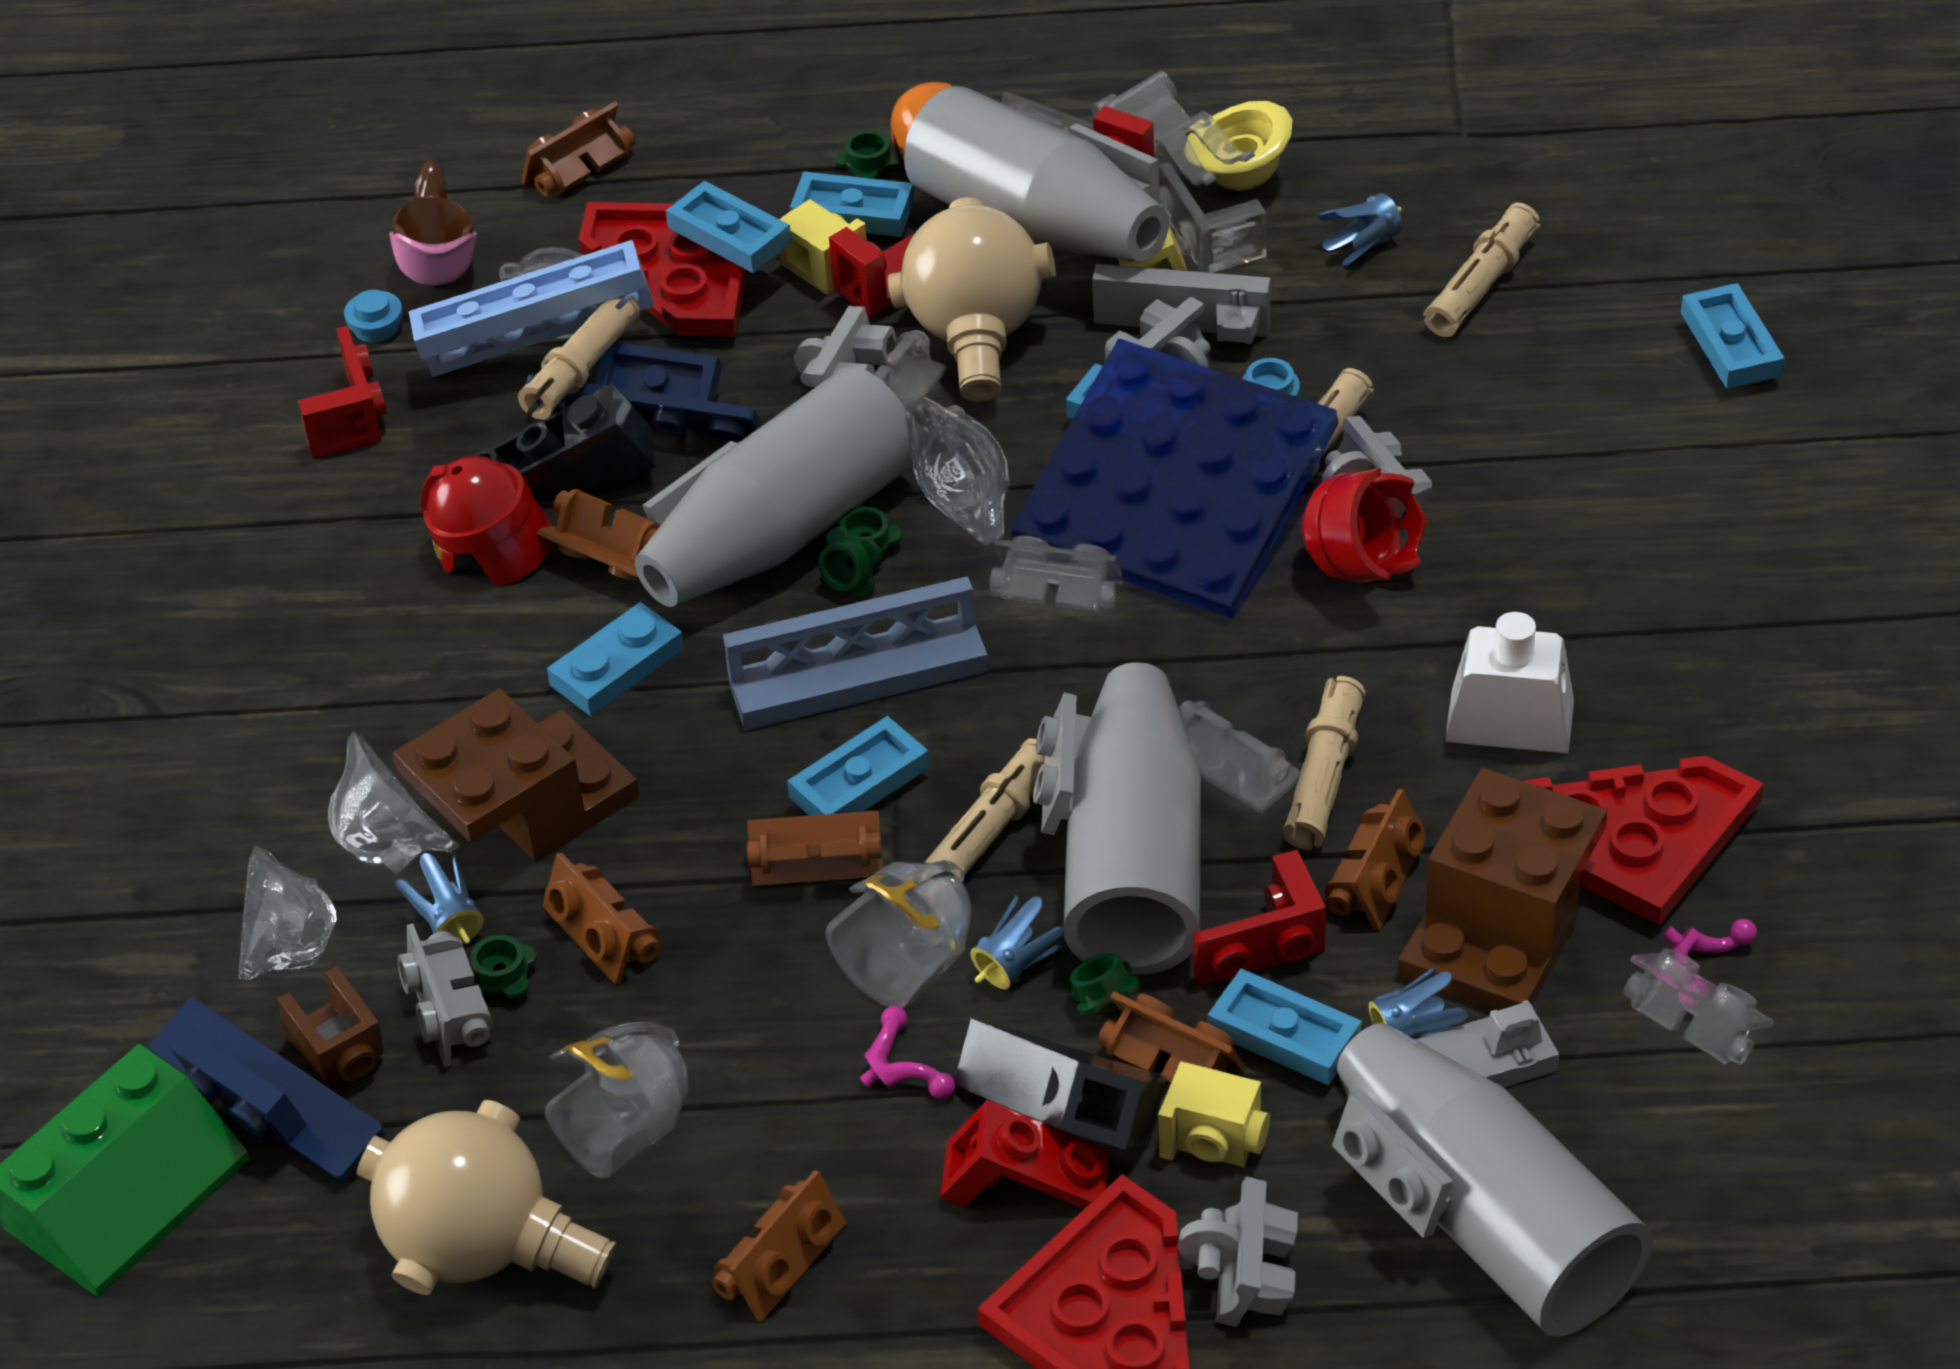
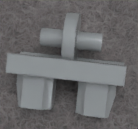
(1170, 331)
(850, 344)
(1370, 450)
(1233, 1248)

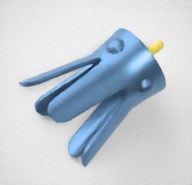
(1375, 224)
(453, 907)
(1004, 953)
(1414, 1008)

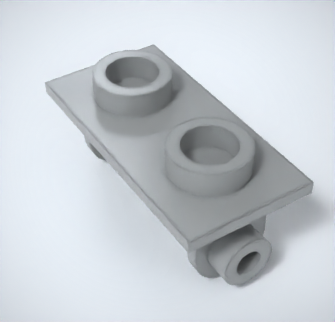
(444, 1014)

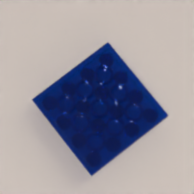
(1178, 475)

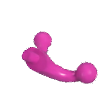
(1741, 933)
(894, 1020)

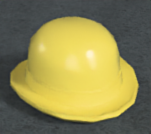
(1253, 127)

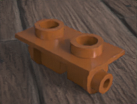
(556, 159)
(585, 534)
(814, 848)
(1379, 861)
(594, 918)
(1149, 1030)
(786, 1245)

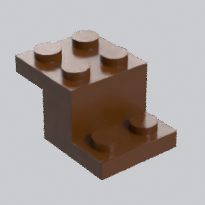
(516, 774)
(1503, 890)

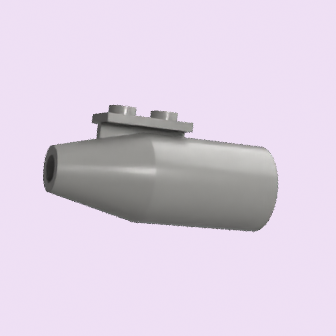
(1057, 184)
(775, 488)
(1130, 817)
(1490, 1175)

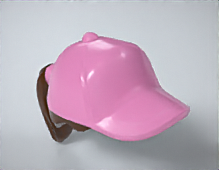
(431, 233)

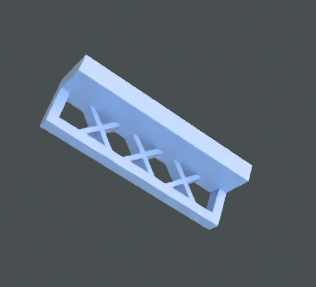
(526, 308)

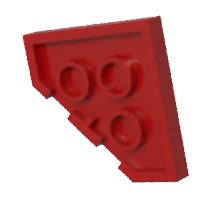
(689, 284)
(1659, 828)
(1099, 1290)

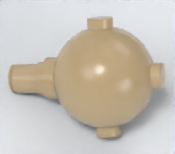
(972, 283)
(467, 1199)

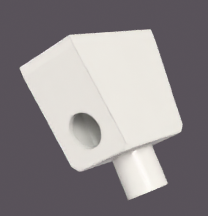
(1512, 688)

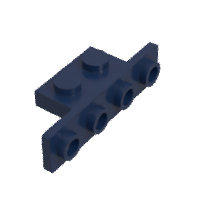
(670, 390)
(265, 1090)

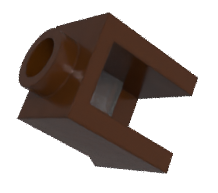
(337, 1038)

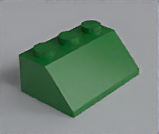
(117, 1170)

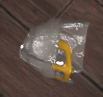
(902, 929)
(624, 1098)

